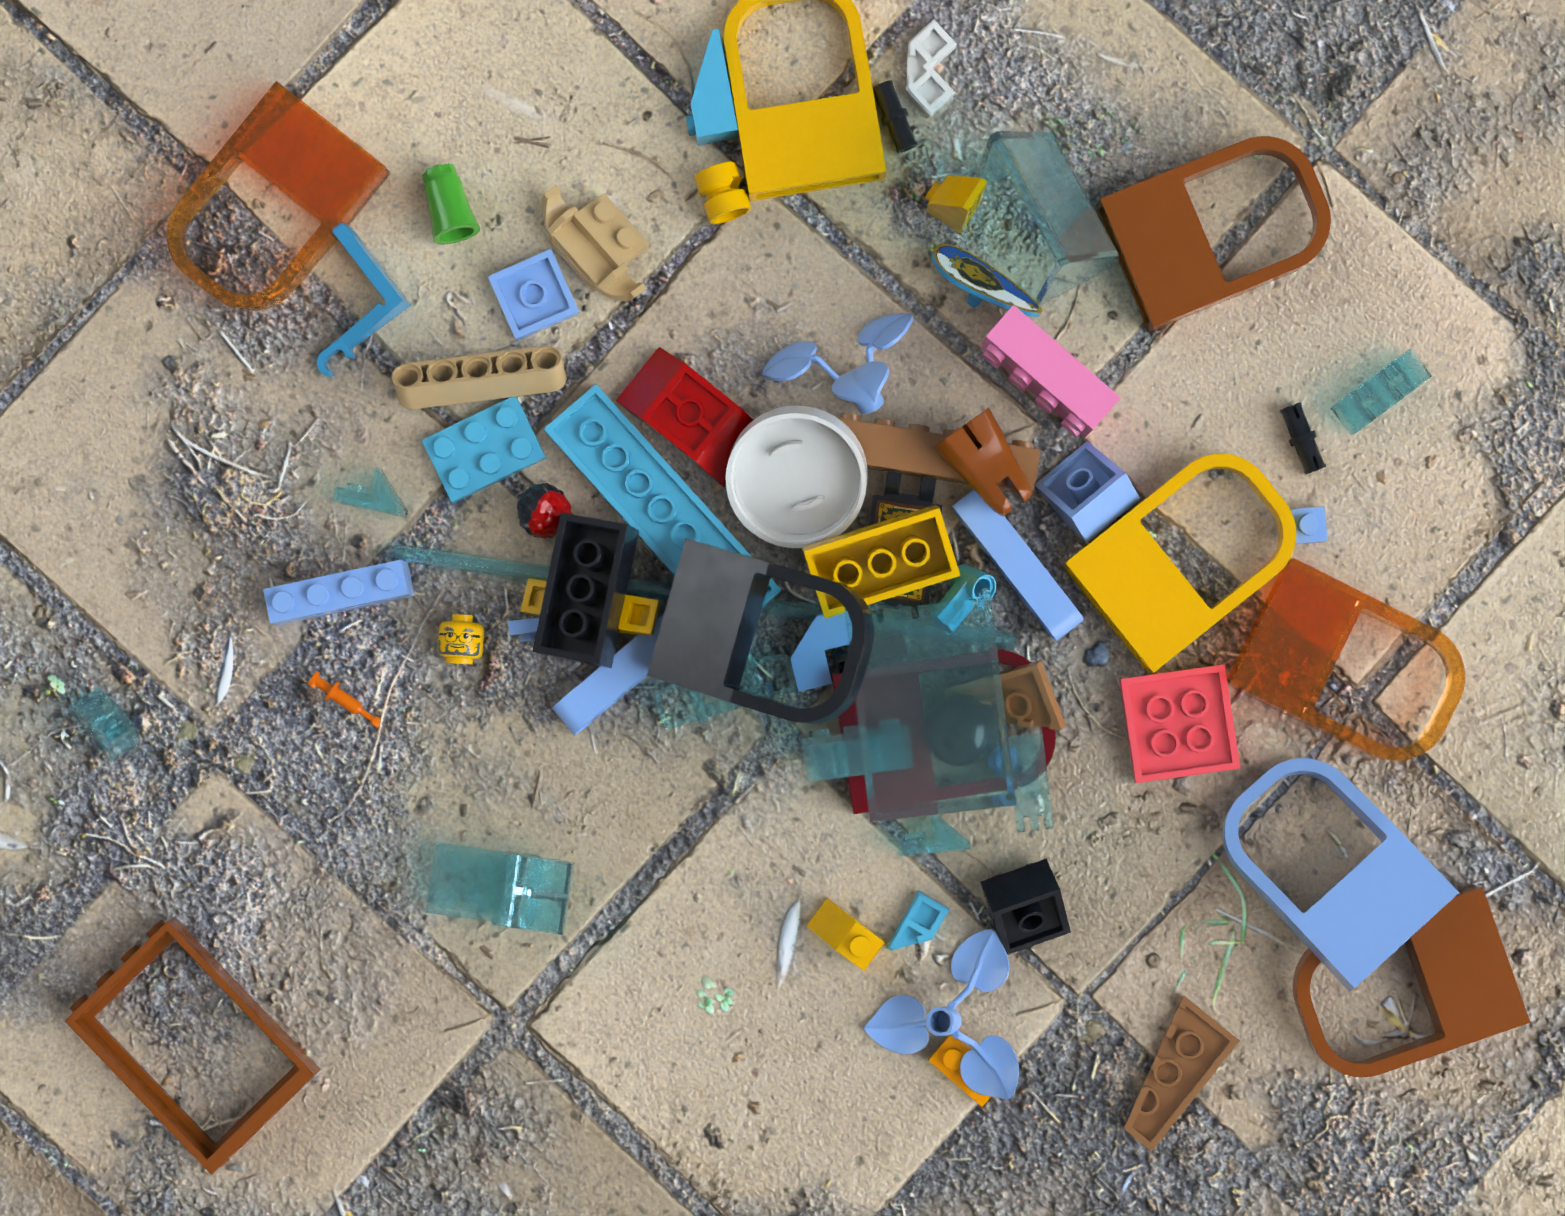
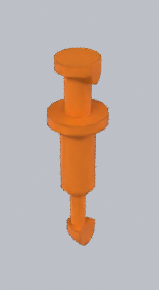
(342, 698)

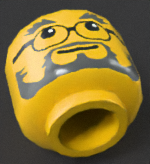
(460, 640)

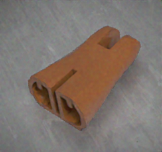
(985, 461)

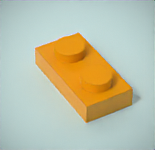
(948, 1058)

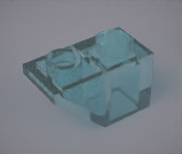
(106, 724)

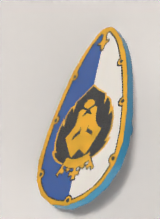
(981, 280)

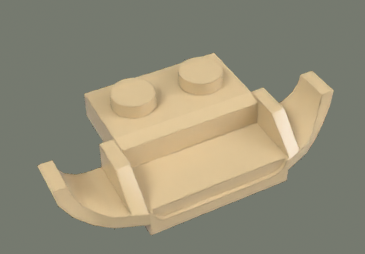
(595, 243)

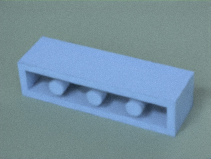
(338, 592)

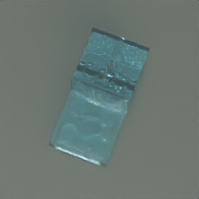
(500, 887)

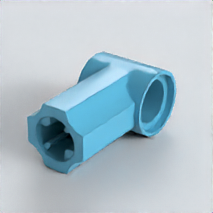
(968, 586)

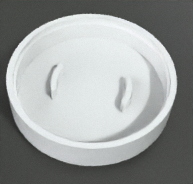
(796, 476)

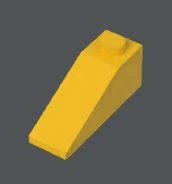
(955, 200)

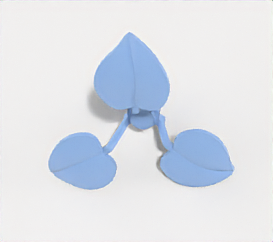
(860, 384)
(901, 1021)

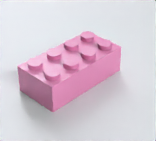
(1048, 372)

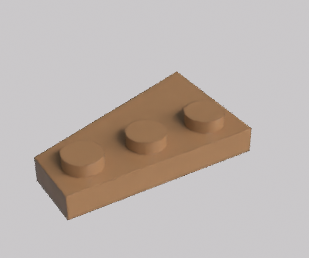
(1030, 698)

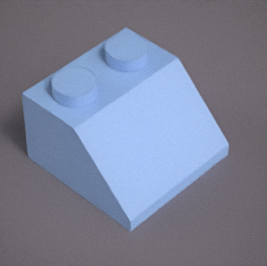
(1088, 491)

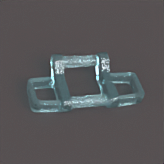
(704, 711)

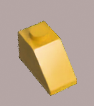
(845, 934)

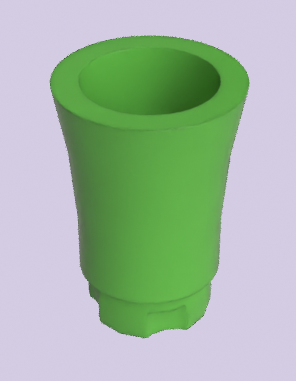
(448, 205)

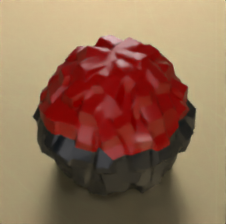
(541, 510)

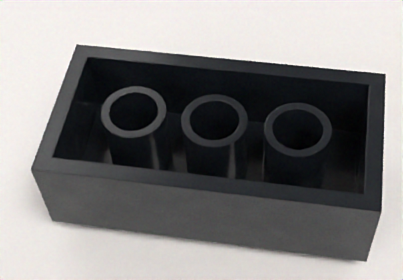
(585, 590)

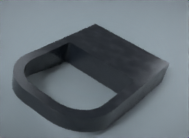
(714, 621)

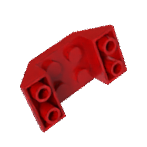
(686, 411)

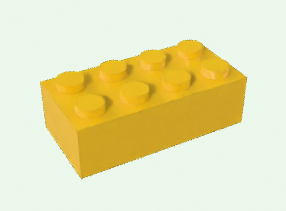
(885, 558)

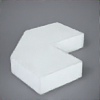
(922, 81)

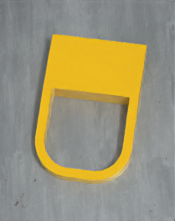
(811, 141)
(1142, 588)

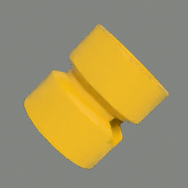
(722, 191)

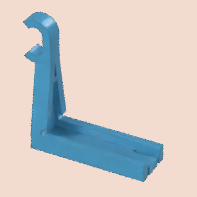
(376, 317)

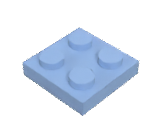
(533, 295)

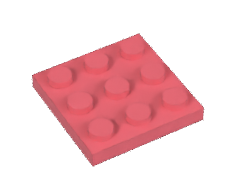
(1179, 723)

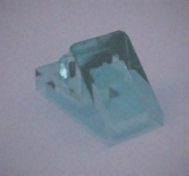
(381, 498)
(943, 839)

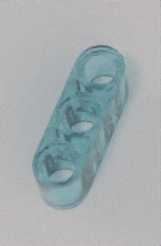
(1381, 392)

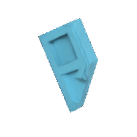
(919, 922)

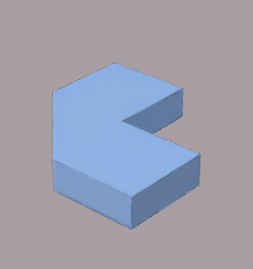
(809, 656)

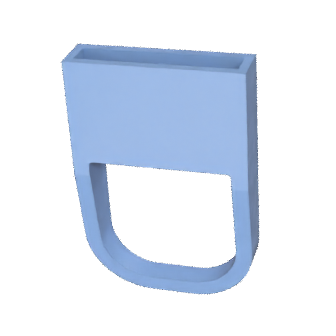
(1371, 906)

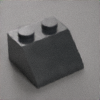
(1026, 906)

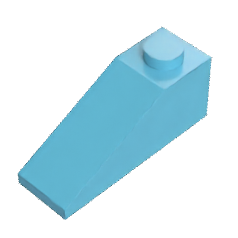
(712, 102)

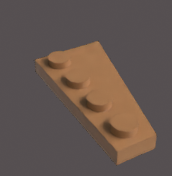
(1181, 1068)

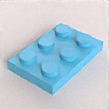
(484, 449)

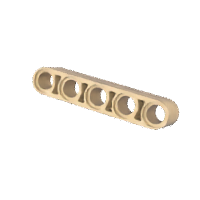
(479, 377)

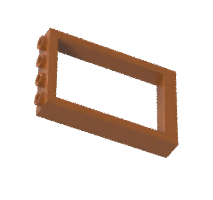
(141, 1083)

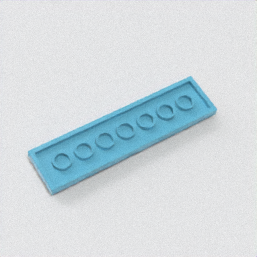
(638, 481)

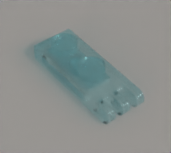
(1030, 781)

